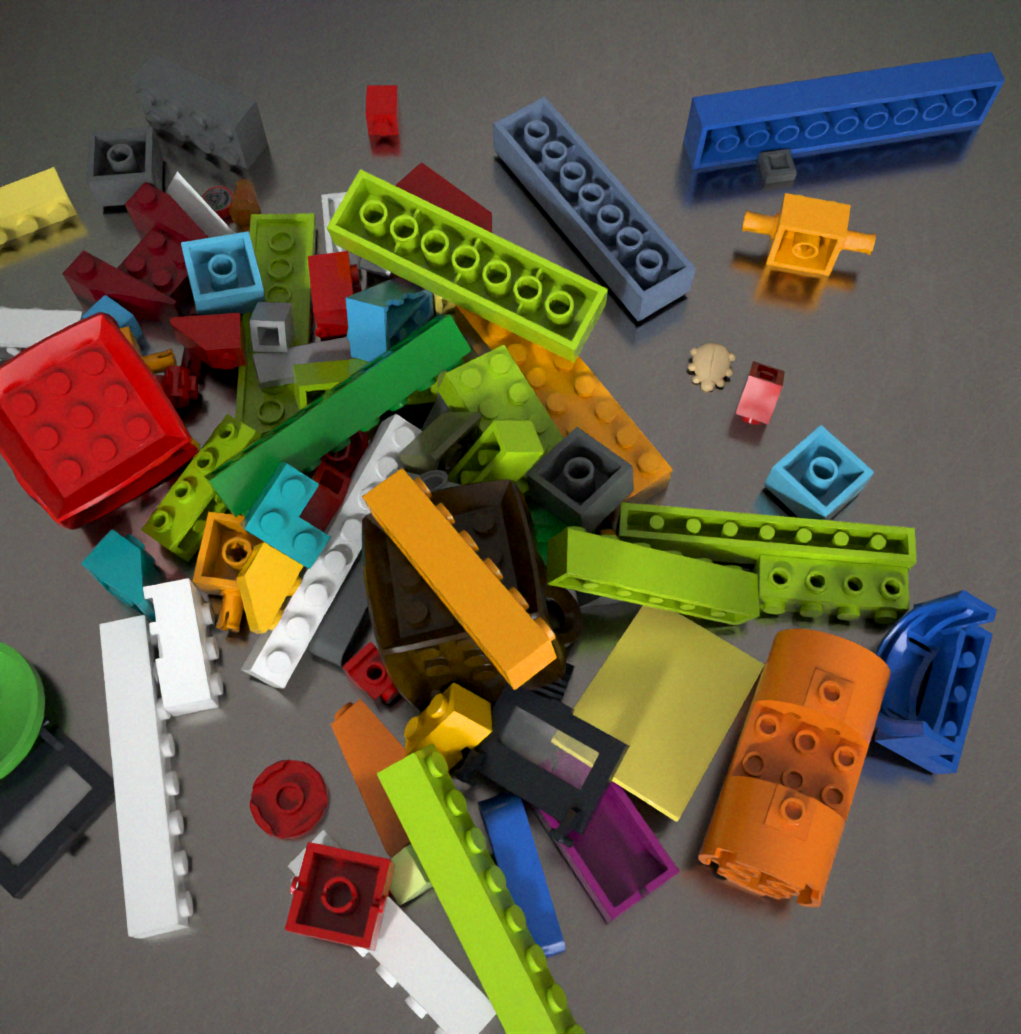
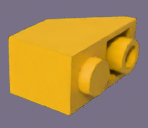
(264, 585)

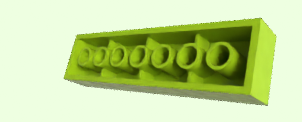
(468, 265)

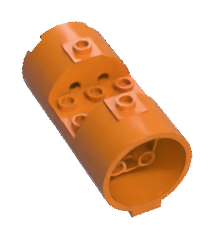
(796, 766)

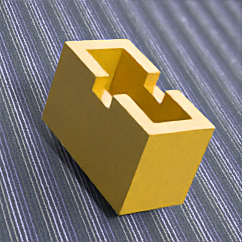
(450, 723)

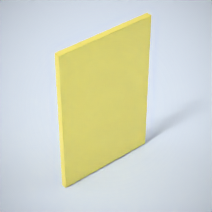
(672, 700)

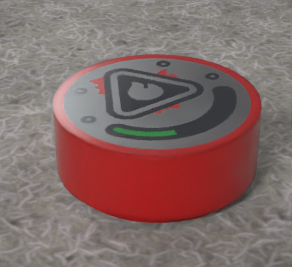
(219, 200)

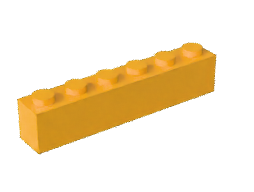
(461, 579)

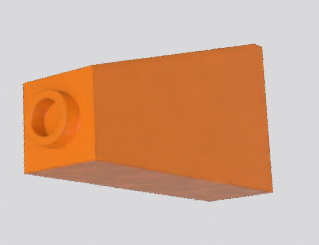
(368, 750)

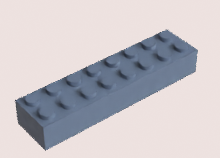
(593, 208)

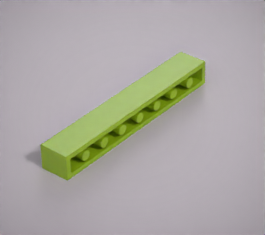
(746, 536)
(476, 896)

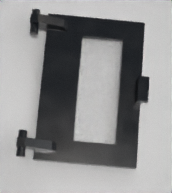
(546, 758)
(47, 807)

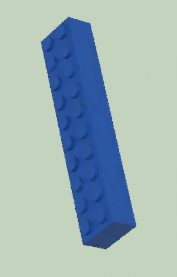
(841, 109)

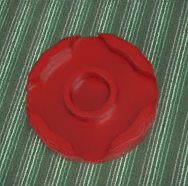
(289, 799)

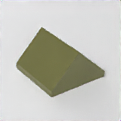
(442, 443)

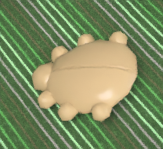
(711, 365)

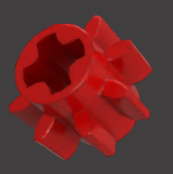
(178, 385)

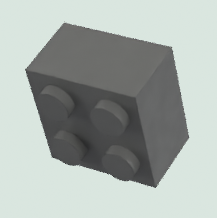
(122, 162)
(580, 481)

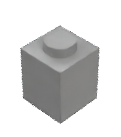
(272, 327)

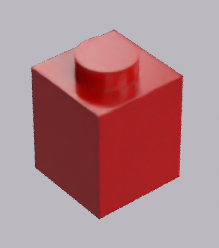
(382, 110)

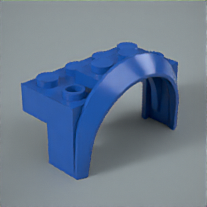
(958, 659)

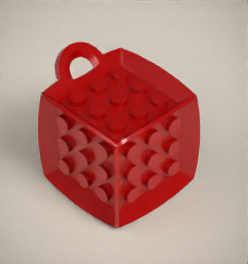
(87, 422)

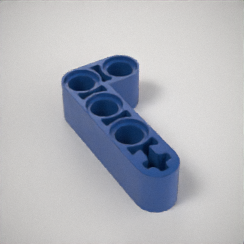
(519, 861)

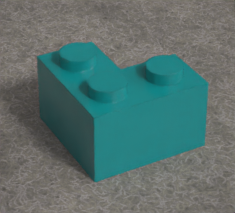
(277, 520)

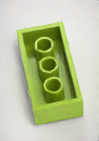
(498, 392)

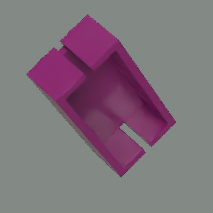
(615, 854)

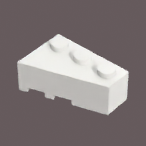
(184, 647)

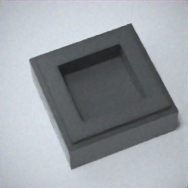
(777, 166)

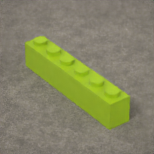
(651, 577)

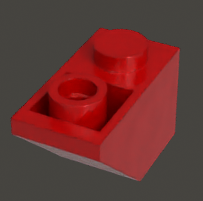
(327, 496)

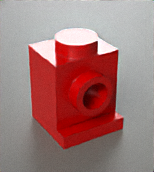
(361, 667)

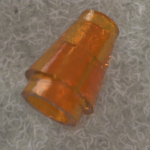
(244, 203)

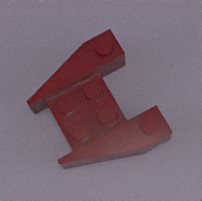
(154, 275)

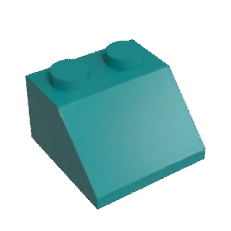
(124, 570)

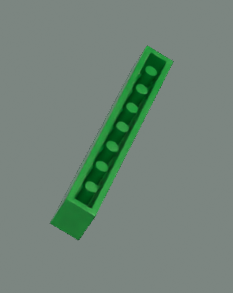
(341, 412)

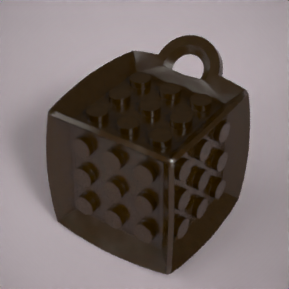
(418, 634)

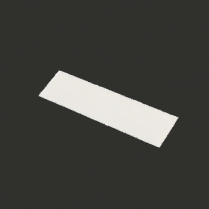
(197, 208)

